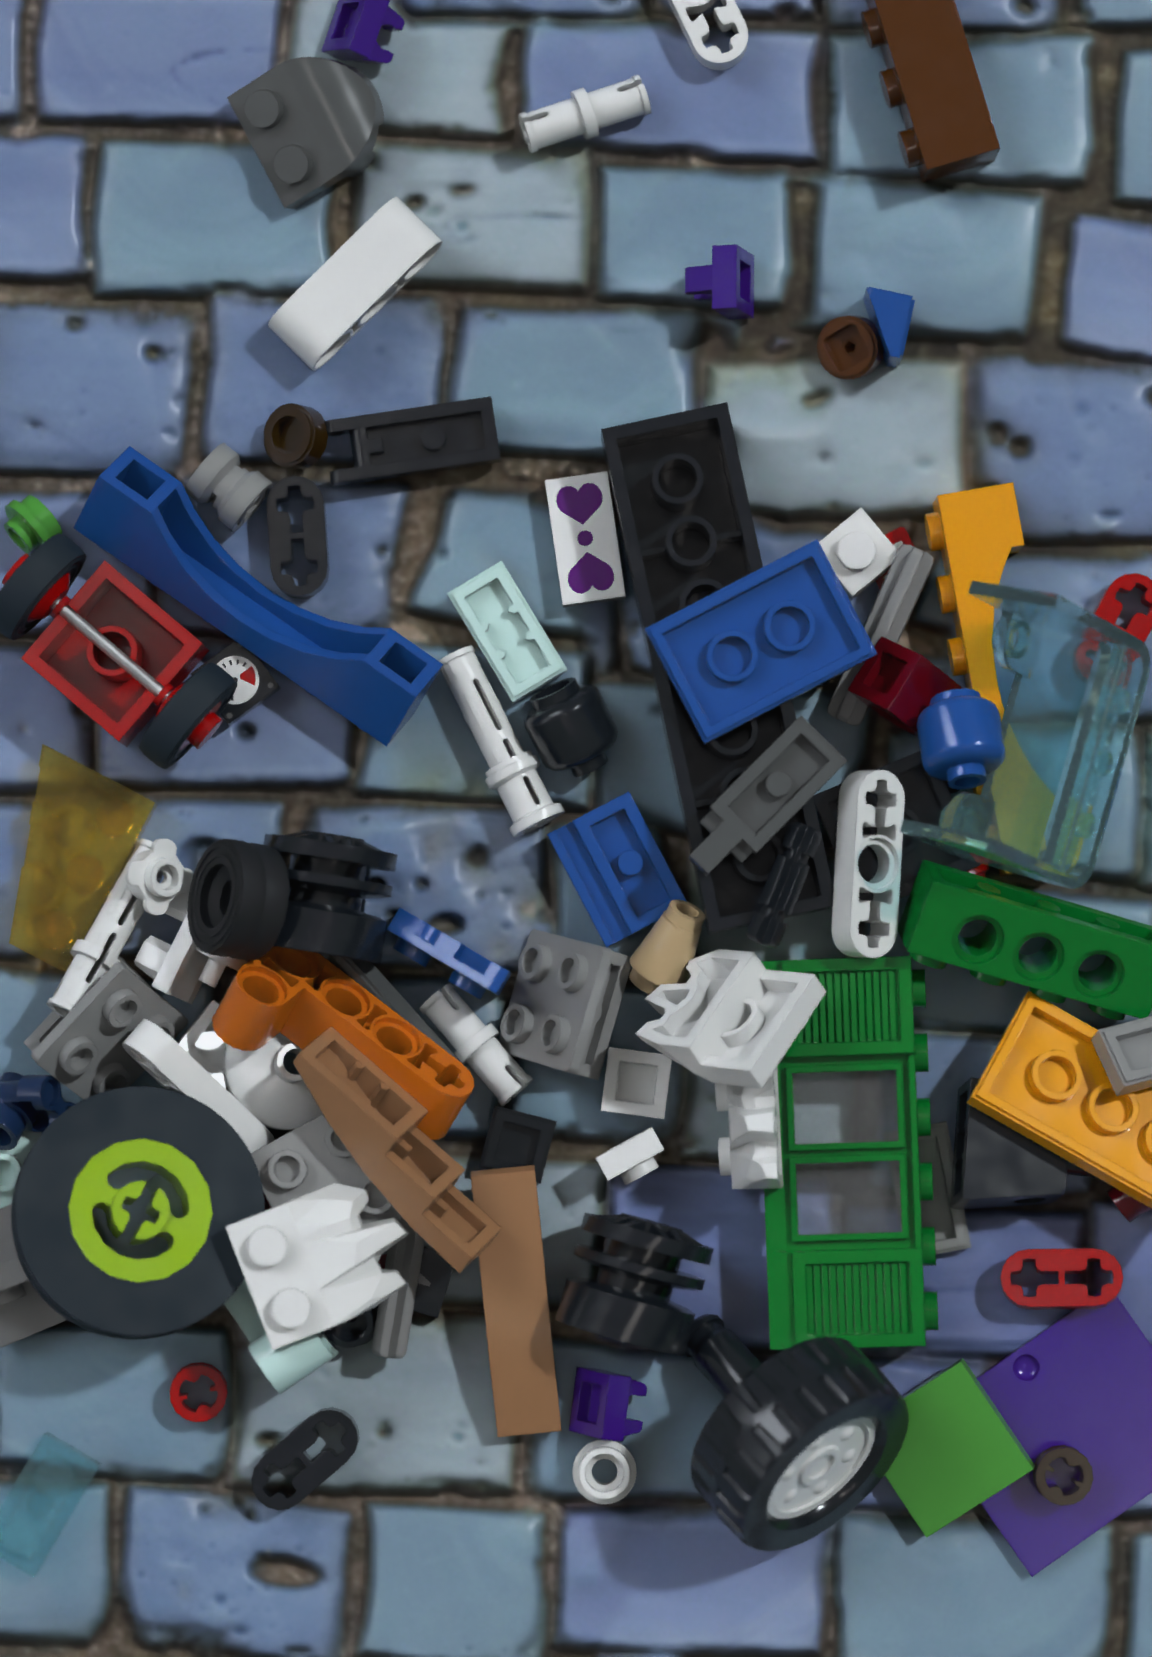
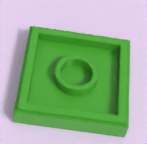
(953, 1450)

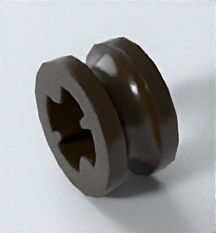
(1052, 1491)

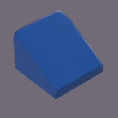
(892, 317)

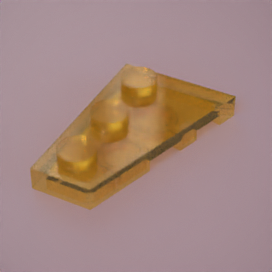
(74, 855)

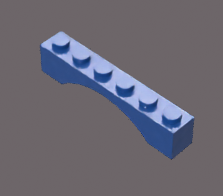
(154, 529)

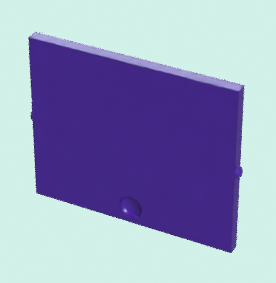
(1081, 1388)

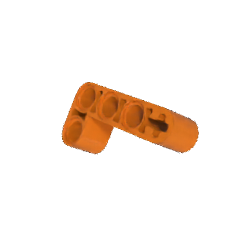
(307, 994)

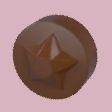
(850, 347)

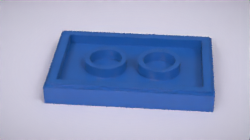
(760, 642)

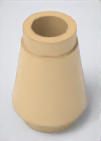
(667, 947)

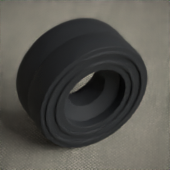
(238, 899)

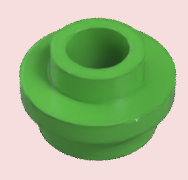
(30, 523)

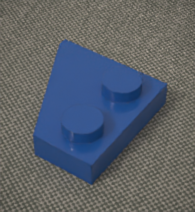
(422, 941)

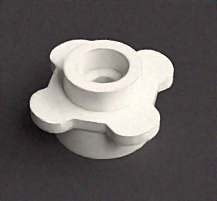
(142, 872)

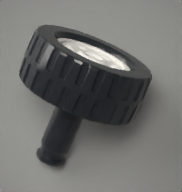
(792, 1435)

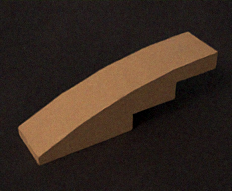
(382, 1135)
(517, 1304)

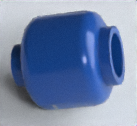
(960, 738)

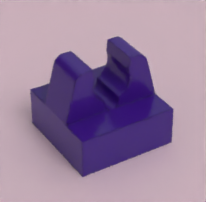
(356, 29)
(725, 282)
(602, 1404)

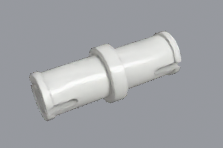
(584, 113)
(476, 1044)

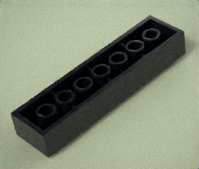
(683, 539)

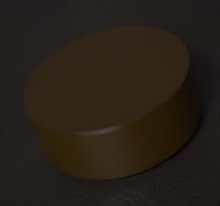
(295, 436)

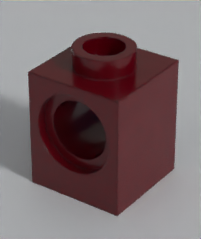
(899, 684)

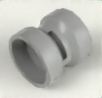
(231, 489)

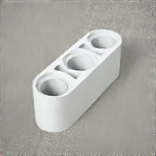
(355, 283)

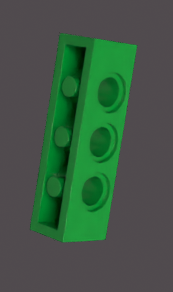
(949, 898)

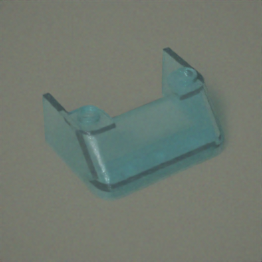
(1062, 737)

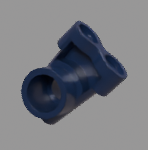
(28, 1105)

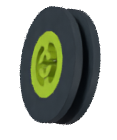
(69, 1178)

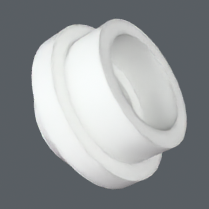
(604, 1492)

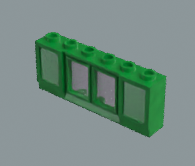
(849, 1220)

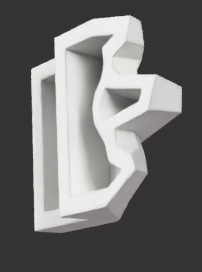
(731, 1017)
(754, 1141)
(315, 1261)

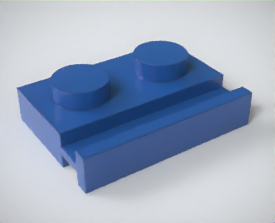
(616, 868)

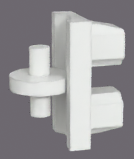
(181, 966)

